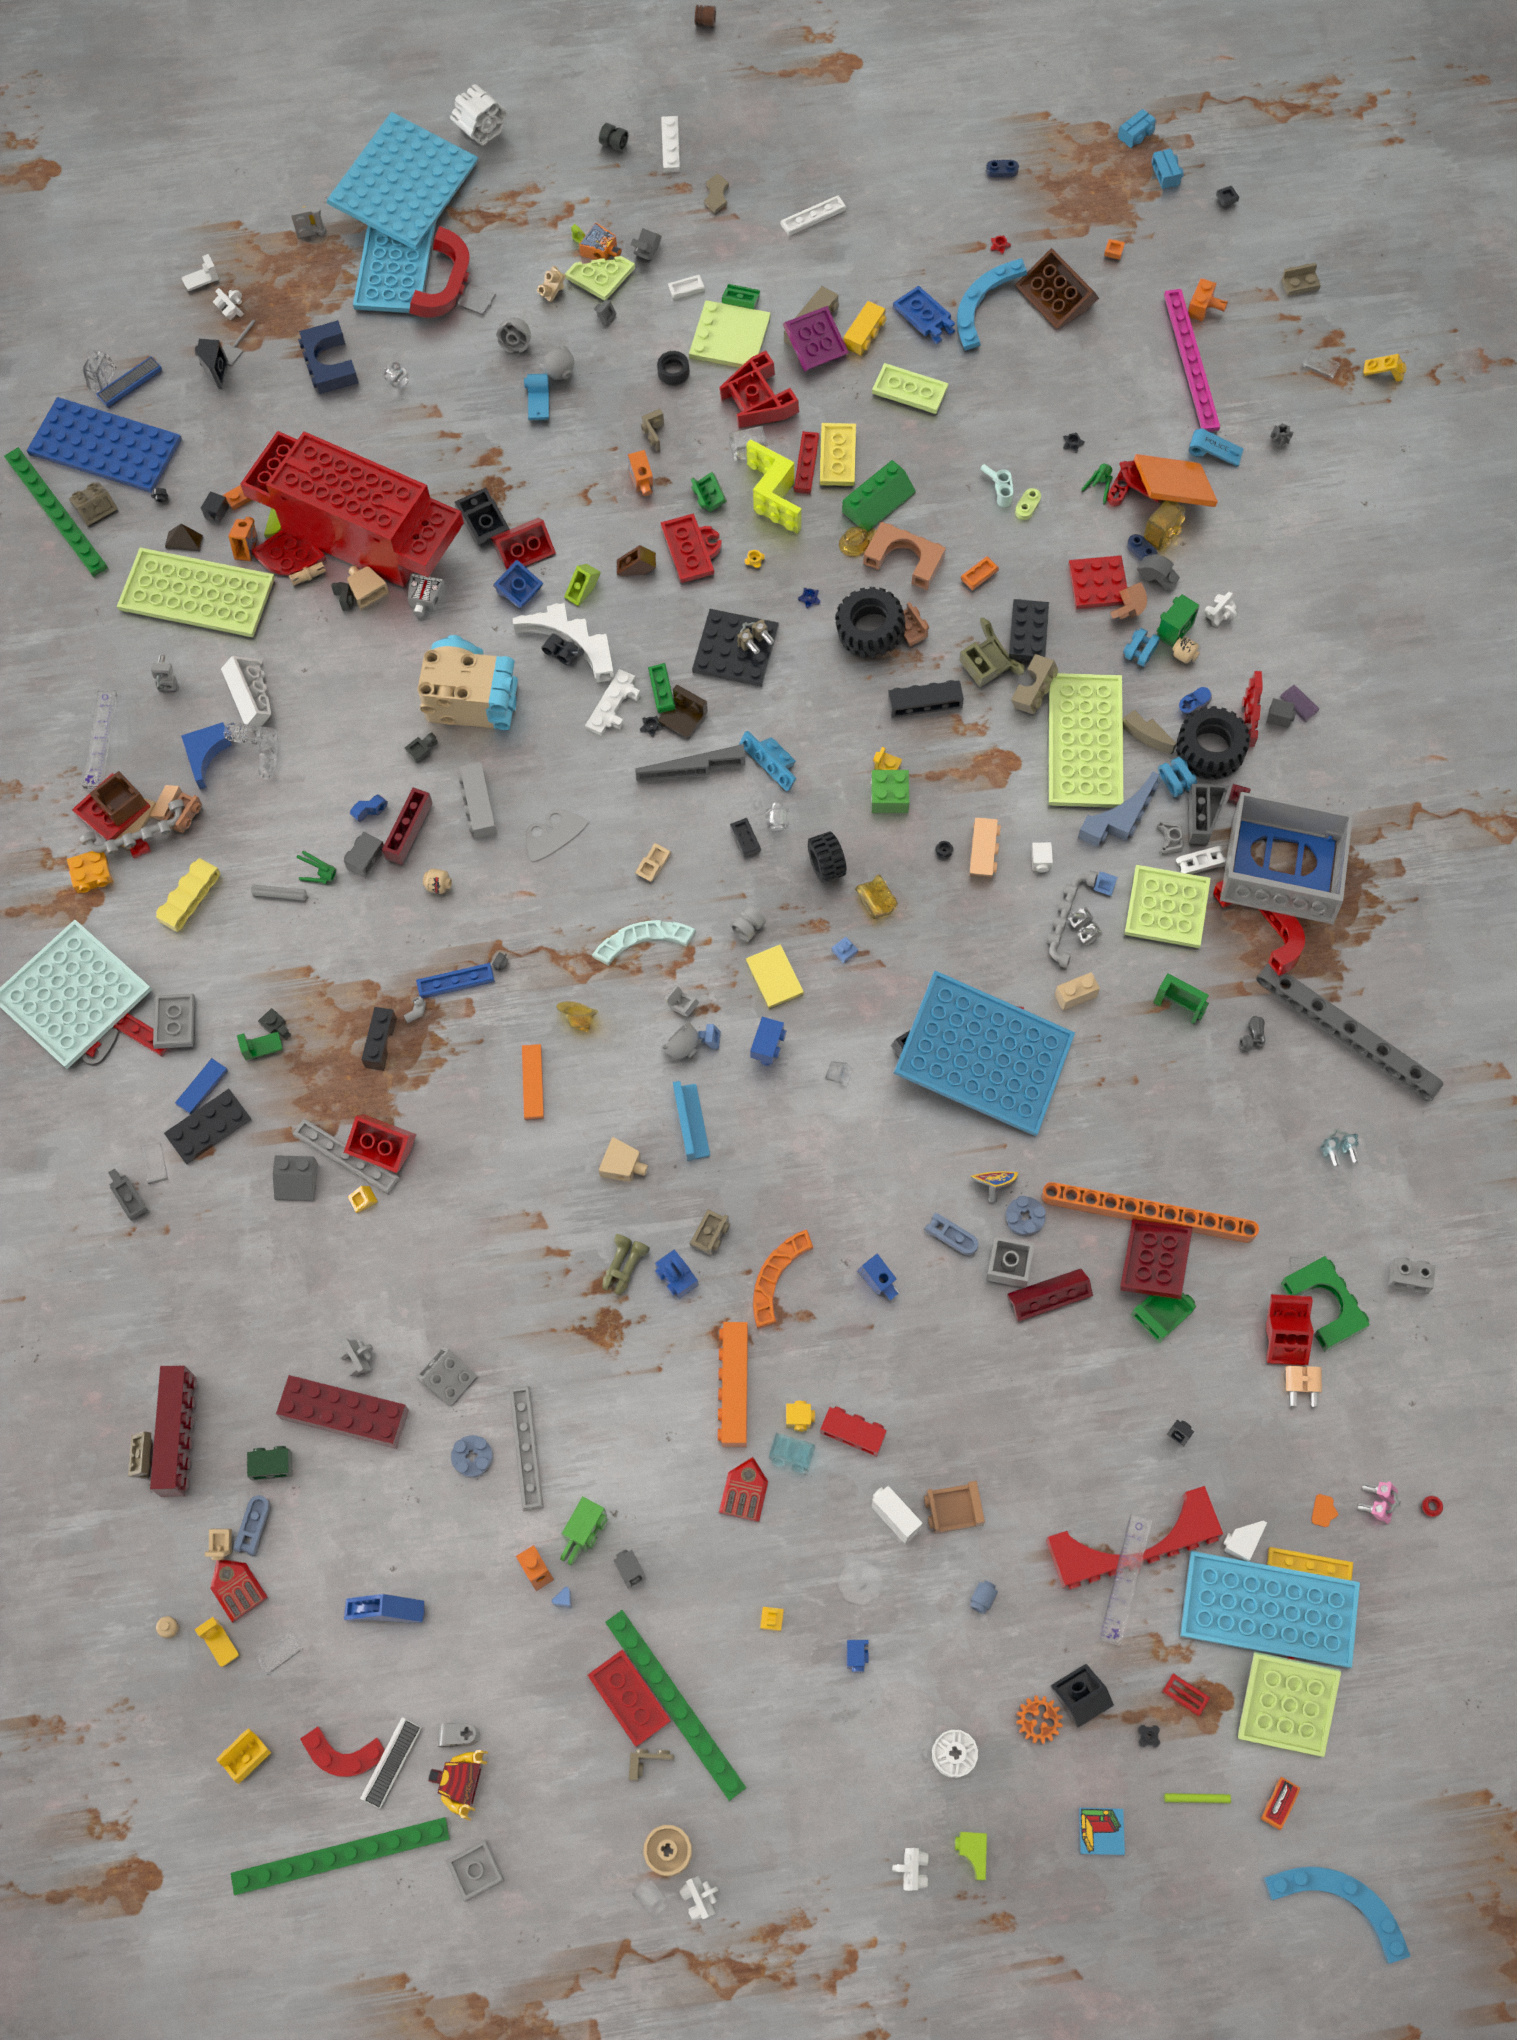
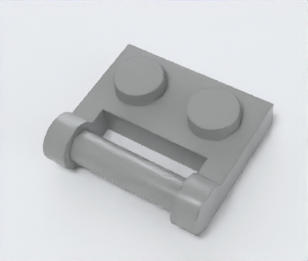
(302, 222)

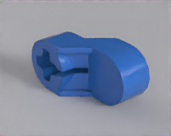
(1195, 700)
(372, 807)

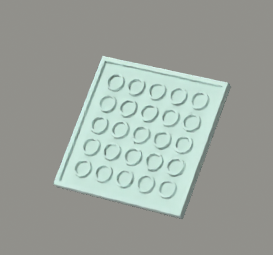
(71, 994)

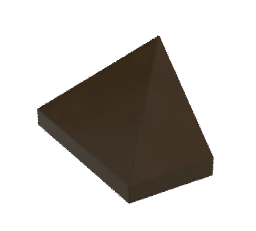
(183, 539)

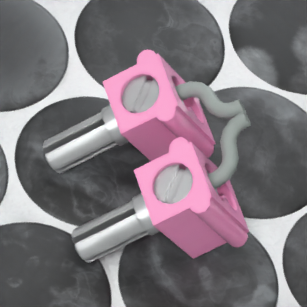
(1387, 1492)

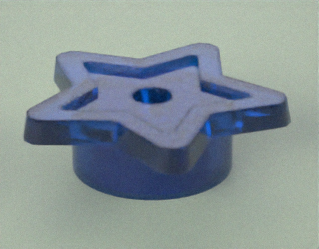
(809, 593)

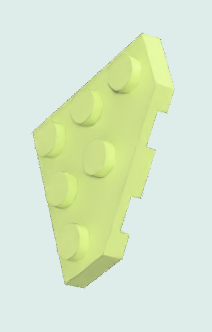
(600, 276)

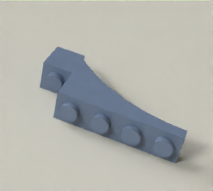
(1121, 819)

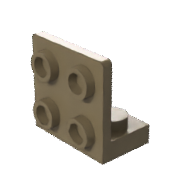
(93, 503)

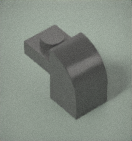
(646, 244)
(1159, 568)

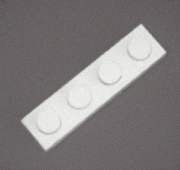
(670, 144)

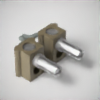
(759, 631)

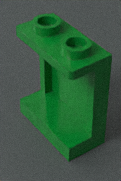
(1183, 995)
(1163, 1314)

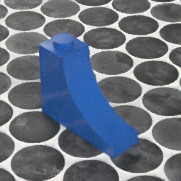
(202, 748)
(384, 1608)

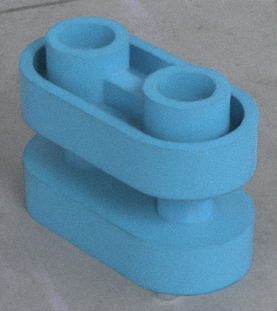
(1140, 637)
(1177, 776)

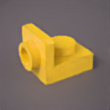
(885, 761)

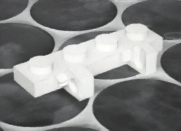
(605, 712)

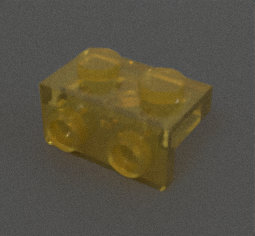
(877, 897)

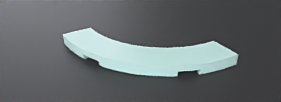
(642, 932)

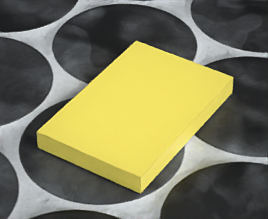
(774, 976)

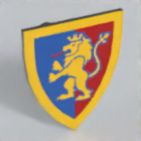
(996, 1181)

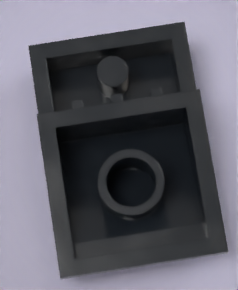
(481, 515)

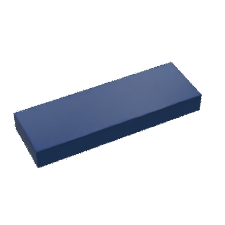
(201, 1086)

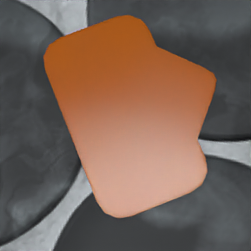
(1323, 1510)

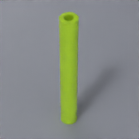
(1197, 1798)

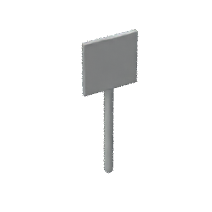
(231, 351)

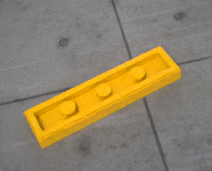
(1309, 1563)

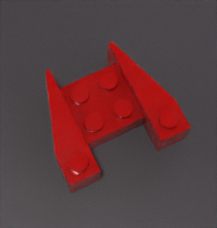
(754, 395)

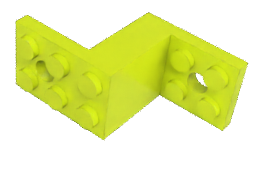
(773, 486)

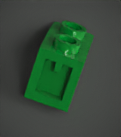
(259, 1046)

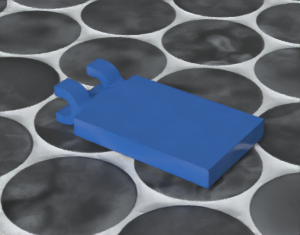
(924, 313)

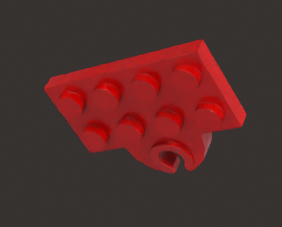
(691, 547)

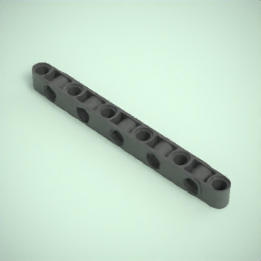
(1361, 1040)

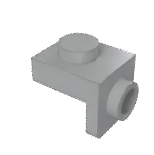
(680, 1001)

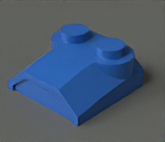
(518, 584)

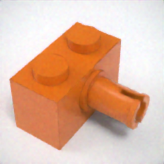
(1204, 299)

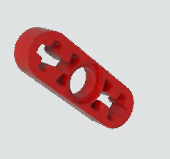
(1116, 488)

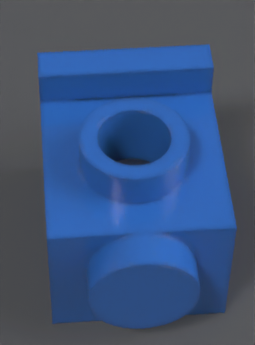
(857, 1655)

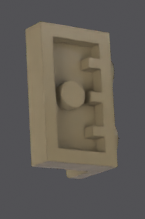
(1300, 279)
(140, 1455)

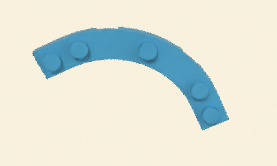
(976, 293)
(1350, 1890)

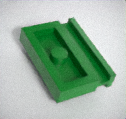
(740, 296)

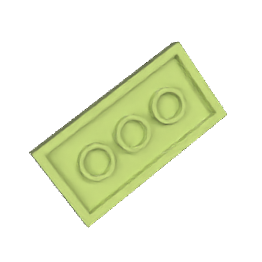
(910, 388)

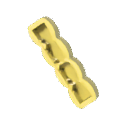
(187, 896)

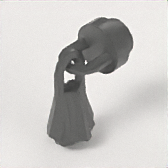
(1257, 1027)

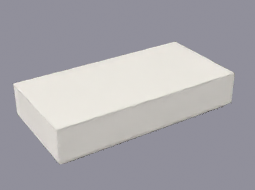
(686, 287)

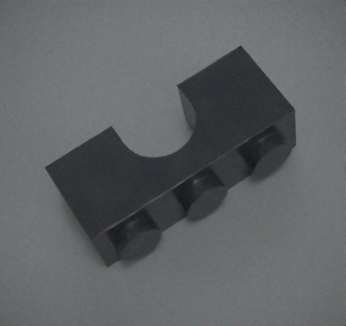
(380, 1028)

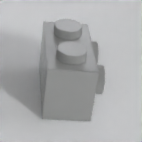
(1411, 1275)

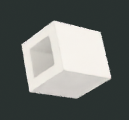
(1041, 857)

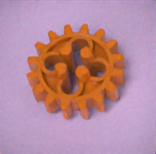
(1050, 1713)

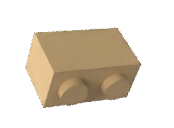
(1077, 991)

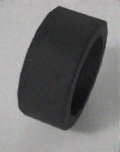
(670, 357)

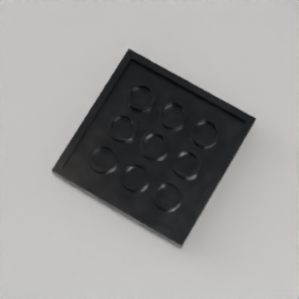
(719, 650)

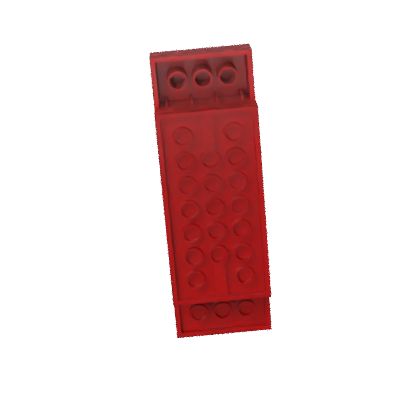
(352, 507)

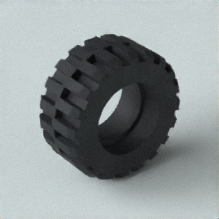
(865, 603)
(1216, 722)

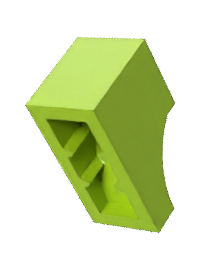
(973, 1848)

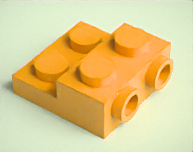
(89, 871)

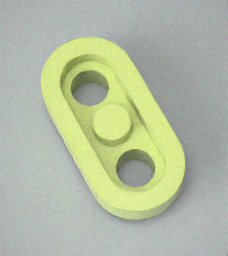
(1029, 503)

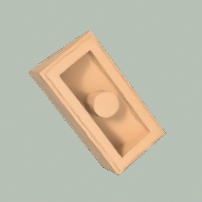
(161, 807)

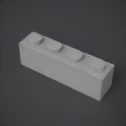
(478, 800)

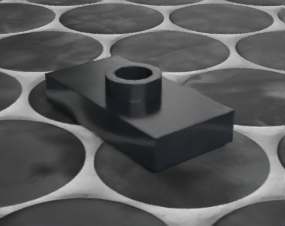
(745, 837)

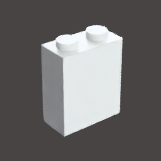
(896, 1514)

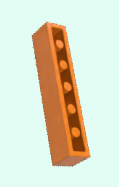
(734, 1384)

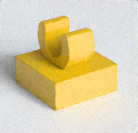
(771, 1619)

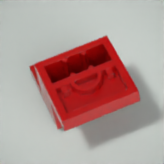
(1289, 1329)

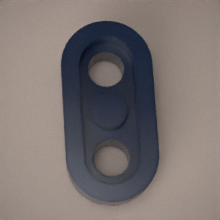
(1002, 168)
(1140, 549)

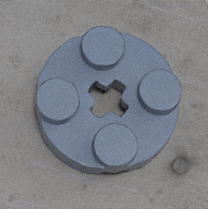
(1022, 1205)
(463, 1448)

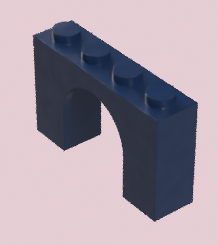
(326, 377)

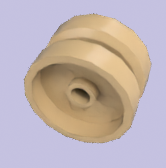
(654, 1849)

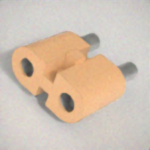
(1304, 1380)

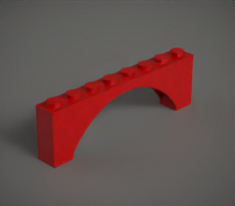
(1194, 1526)

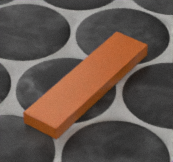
(532, 1082)

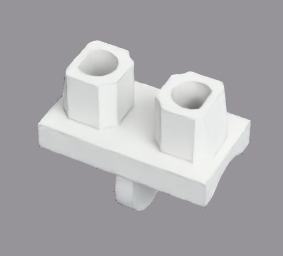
(233, 298)
(1224, 609)
(702, 1896)

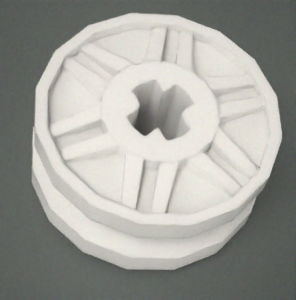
(947, 1764)

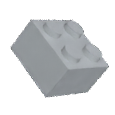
(1010, 1262)

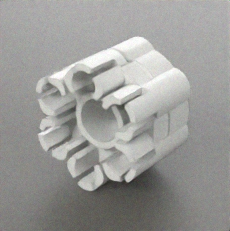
(479, 116)

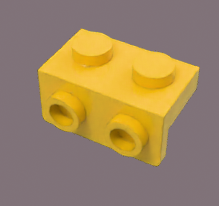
(243, 1755)

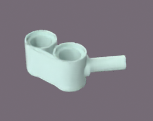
(1003, 485)

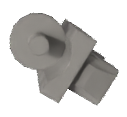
(359, 1355)

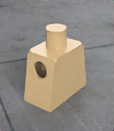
(366, 585)
(621, 1162)

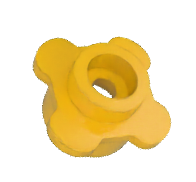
(754, 554)

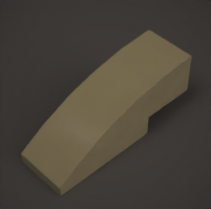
(1148, 732)

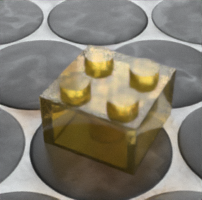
(1164, 524)

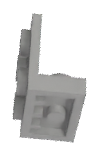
(446, 1375)

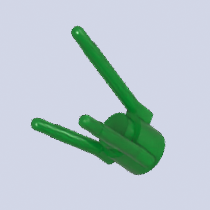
(1102, 474)
(325, 871)

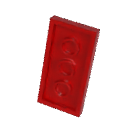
(629, 1698)

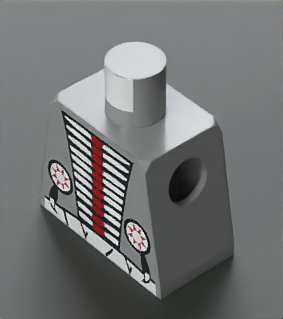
(425, 593)

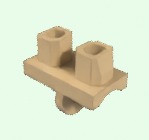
(552, 284)

